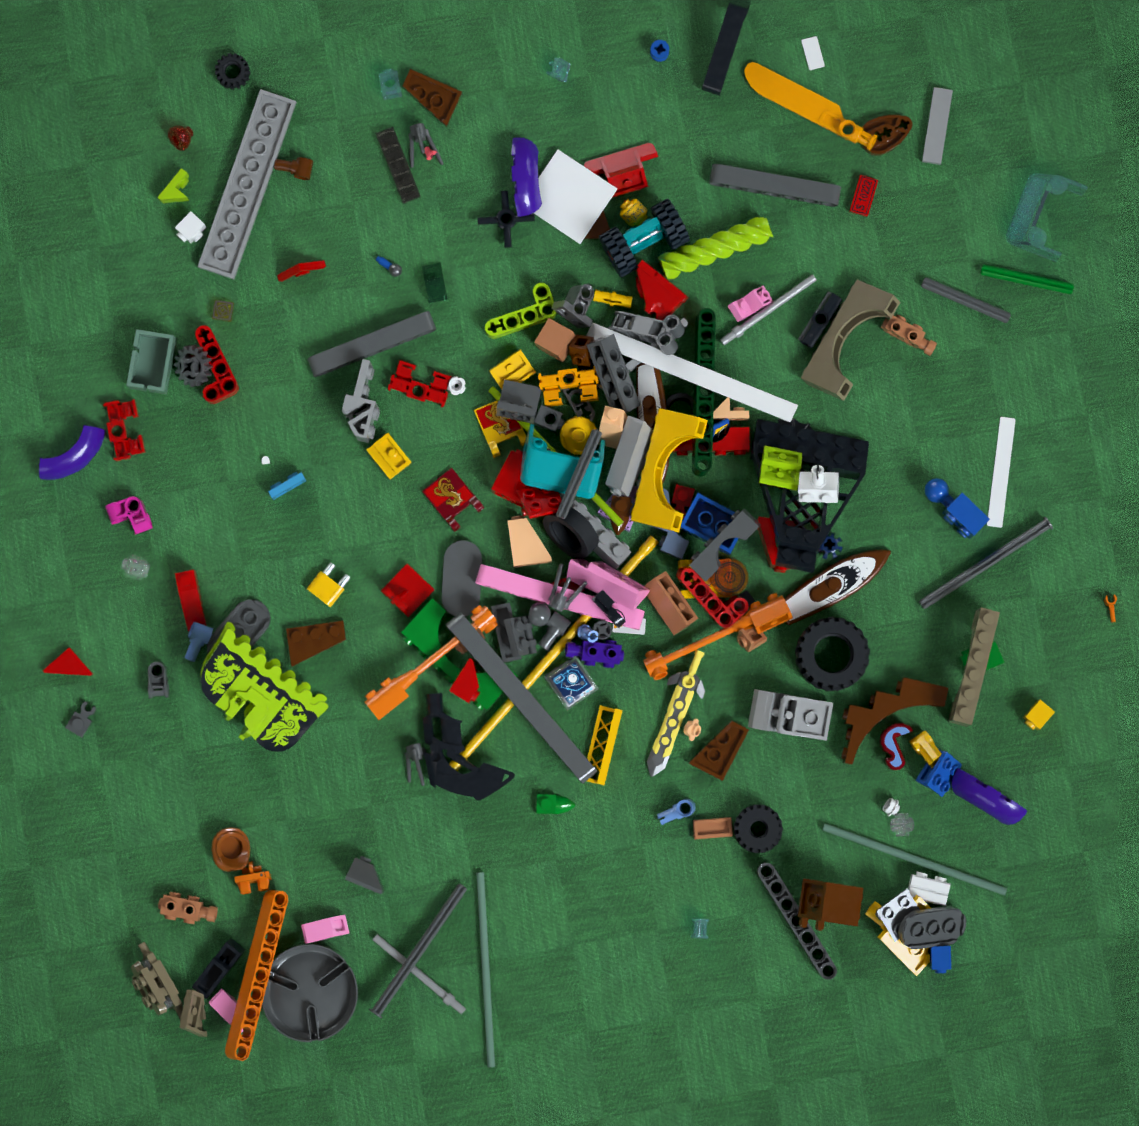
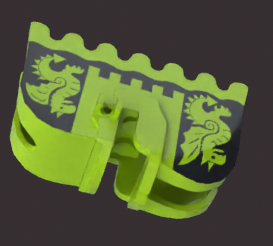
(277, 706)

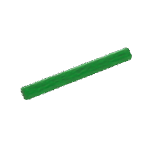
(1027, 279)

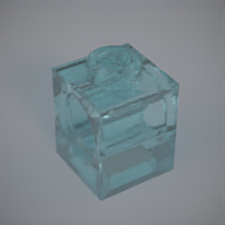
(390, 92)

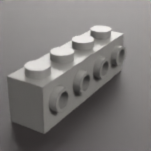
(609, 547)

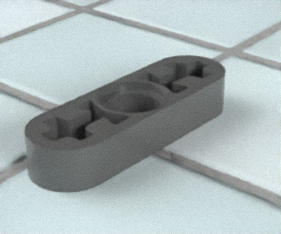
(588, 408)

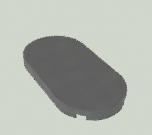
(459, 577)
(249, 619)
(932, 927)

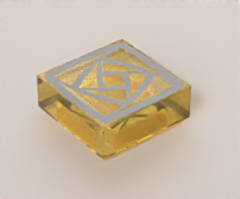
(223, 310)

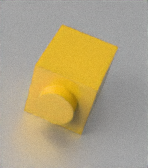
(1038, 715)

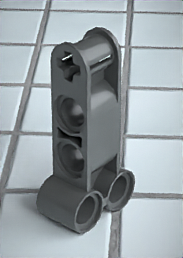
(650, 329)

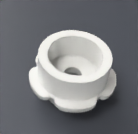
(460, 389)
(891, 807)

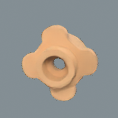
(692, 729)

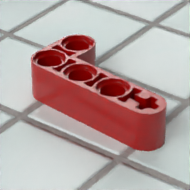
(217, 360)
(707, 594)

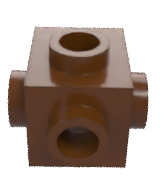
(579, 351)

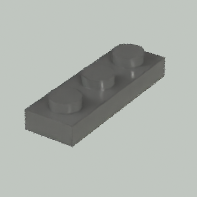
(501, 613)

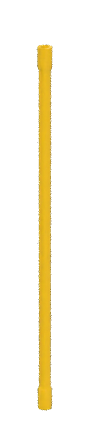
(643, 551)

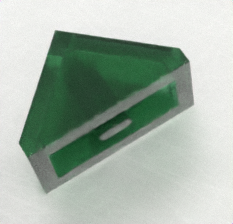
(434, 283)

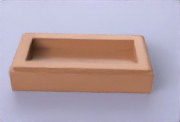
(712, 828)

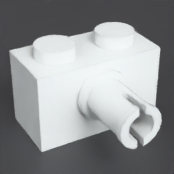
(818, 486)

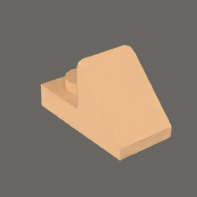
(724, 412)

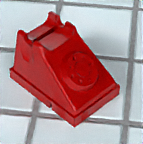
(658, 292)

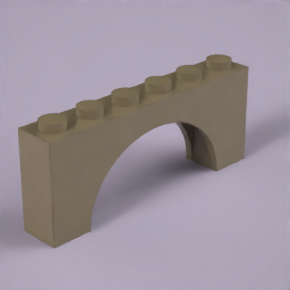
(860, 305)
(982, 637)

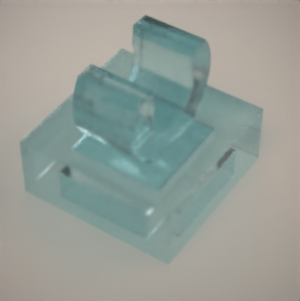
(560, 69)

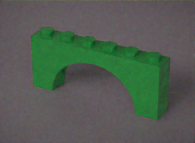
(424, 634)

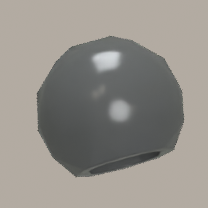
(539, 614)

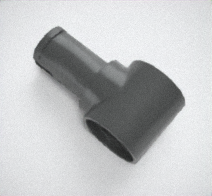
(556, 626)

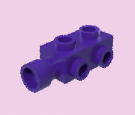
(601, 654)

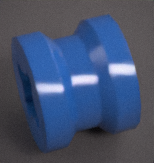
(659, 55)

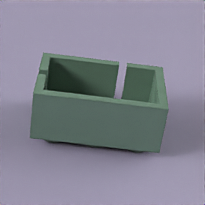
(153, 363)

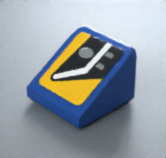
(720, 428)

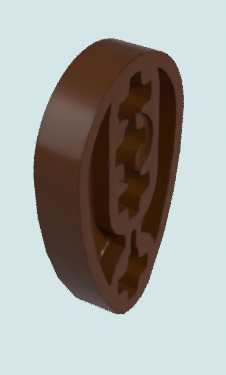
(887, 122)

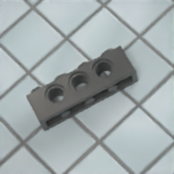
(613, 373)

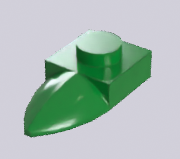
(553, 804)

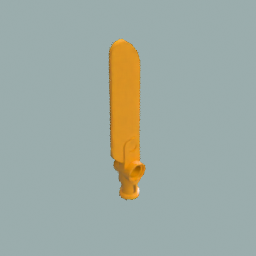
(804, 103)

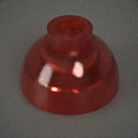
(180, 137)

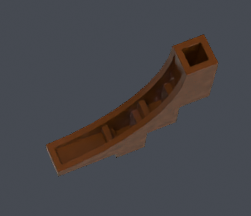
(883, 704)

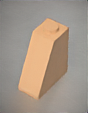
(612, 426)
(526, 544)

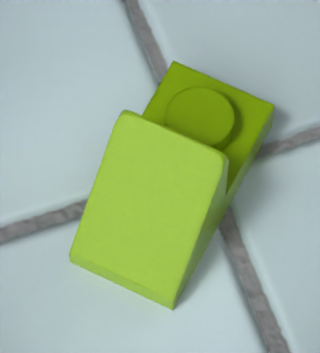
(171, 192)

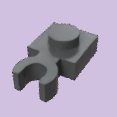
(79, 722)

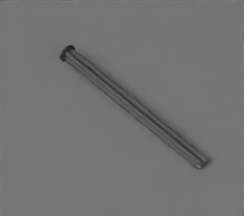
(986, 563)
(418, 951)

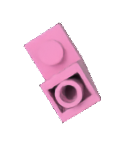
(750, 304)
(325, 929)
(224, 1005)

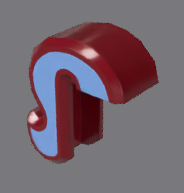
(890, 746)

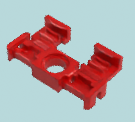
(434, 394)
(116, 413)

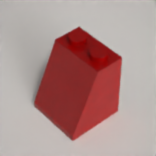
(508, 479)
(767, 538)

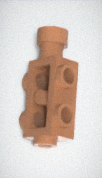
(906, 330)
(181, 906)

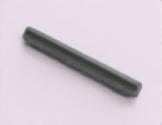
(965, 300)
(578, 474)

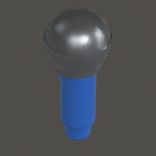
(394, 269)

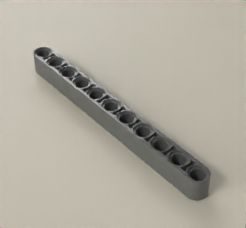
(521, 698)

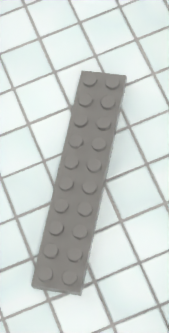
(247, 184)

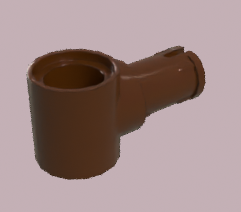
(299, 168)

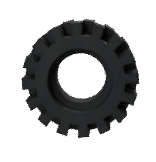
(232, 82)

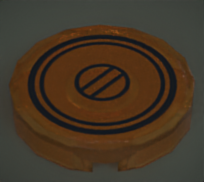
(730, 578)

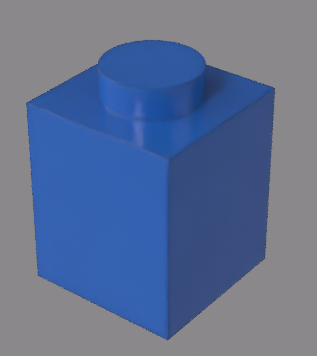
(940, 958)

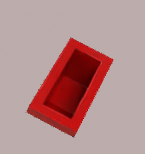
(466, 684)

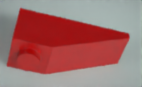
(190, 597)

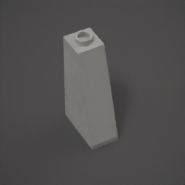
(629, 456)

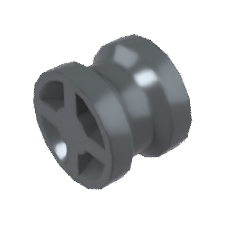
(604, 630)

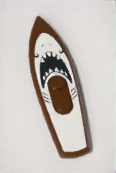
(651, 397)
(835, 583)

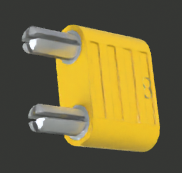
(326, 588)

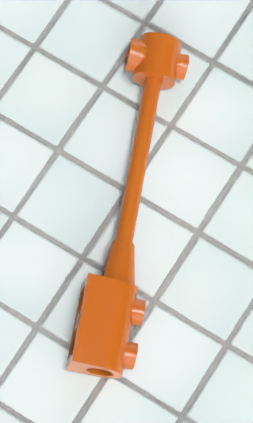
(760, 616)
(394, 691)

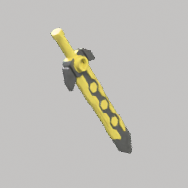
(675, 714)

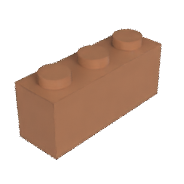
(670, 603)

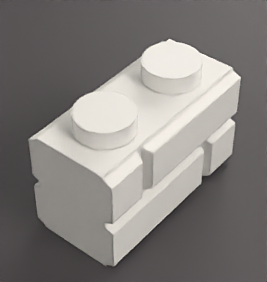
(928, 889)

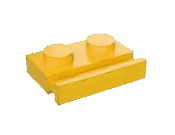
(513, 368)
(389, 456)

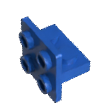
(941, 775)

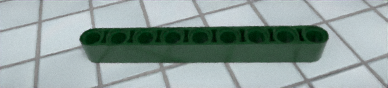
(700, 400)

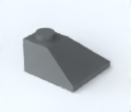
(365, 875)

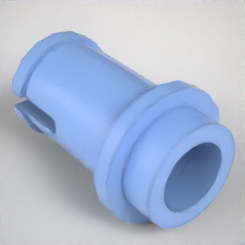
(585, 632)

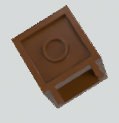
(829, 903)

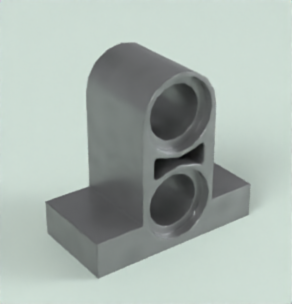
(576, 305)

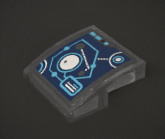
(571, 682)

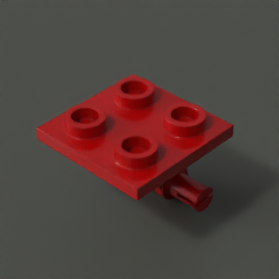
(538, 502)
(407, 590)

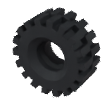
(743, 832)

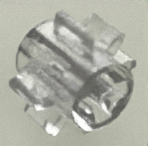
(902, 824)

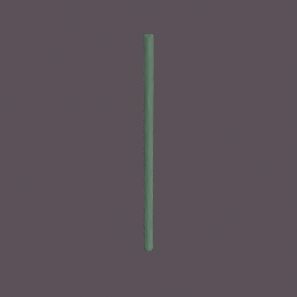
(914, 859)
(485, 969)

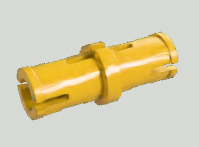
(613, 298)

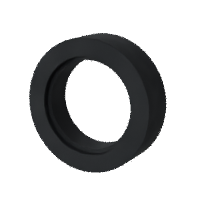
(564, 540)

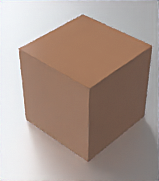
(555, 340)

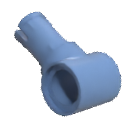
(198, 635)
(676, 811)

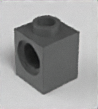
(540, 419)

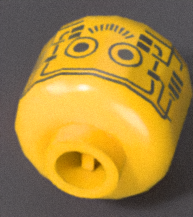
(633, 212)

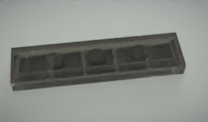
(398, 165)

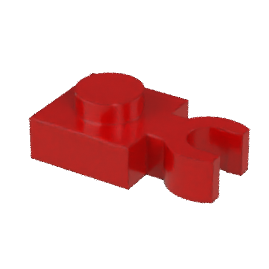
(682, 498)

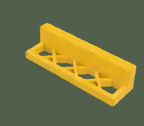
(609, 745)

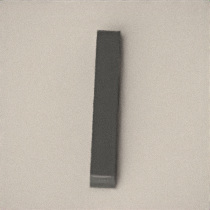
(775, 185)
(371, 344)
(789, 914)

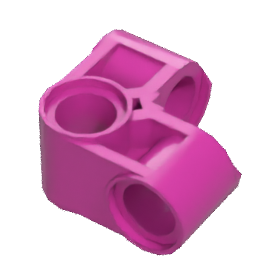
(120, 511)

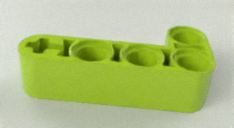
(518, 315)

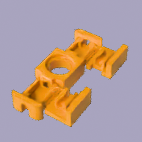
(552, 382)

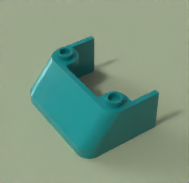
(554, 470)

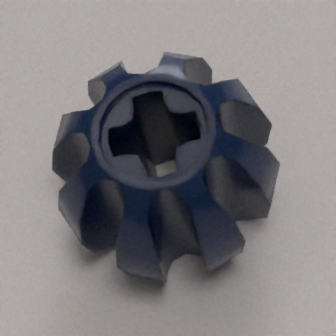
(835, 547)

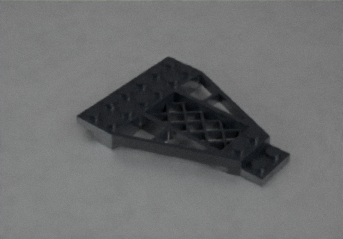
(835, 453)

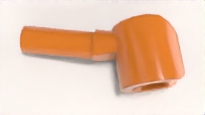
(1111, 607)

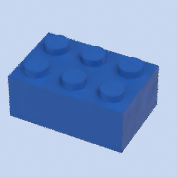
(705, 519)

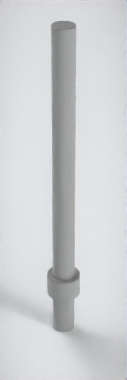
(737, 331)
(448, 999)

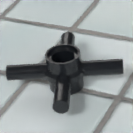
(505, 226)

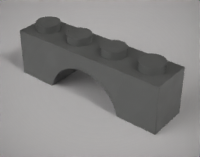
(741, 527)

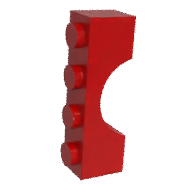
(735, 441)

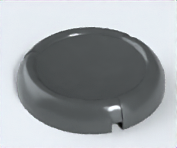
(310, 993)

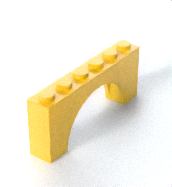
(669, 432)

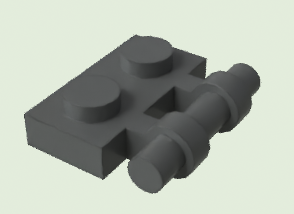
(520, 636)

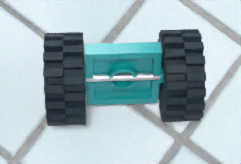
(664, 223)

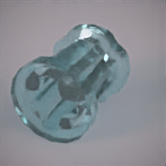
(700, 928)

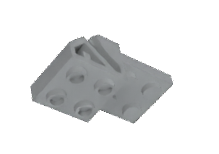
(364, 409)
(790, 714)

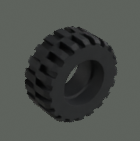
(858, 654)

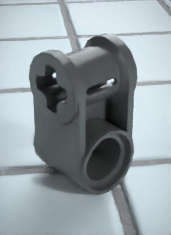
(158, 682)

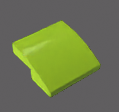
(780, 467)

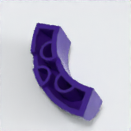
(525, 175)
(75, 458)
(986, 798)

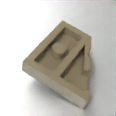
(193, 1013)

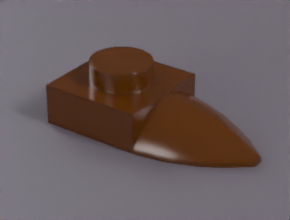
(621, 507)

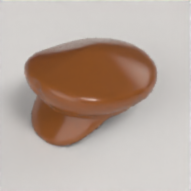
(231, 849)

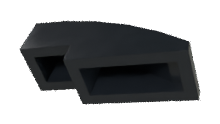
(218, 968)

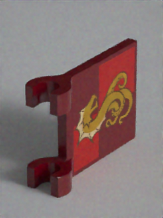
(451, 497)

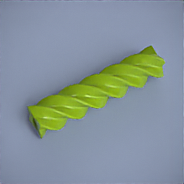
(719, 245)

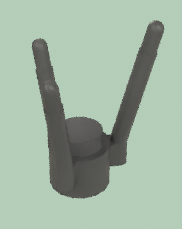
(418, 134)
(559, 601)
(414, 753)

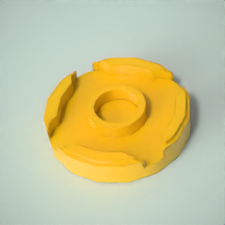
(575, 434)

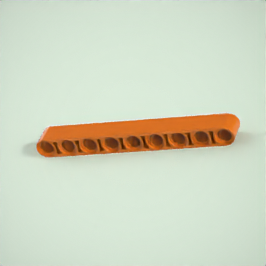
(250, 982)

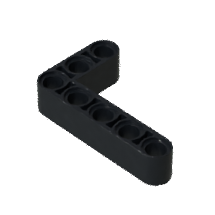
(725, 46)

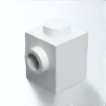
(190, 228)

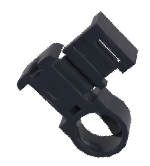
(605, 604)

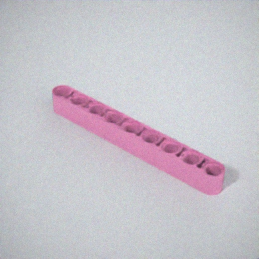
(541, 591)

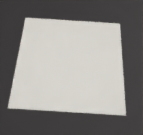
(572, 196)

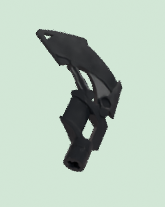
(476, 784)

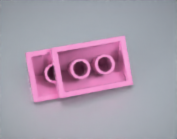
(604, 577)

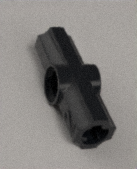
(813, 329)

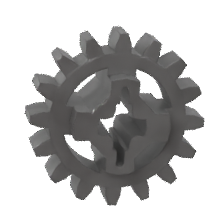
(193, 365)

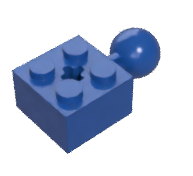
(960, 512)

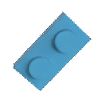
(293, 481)

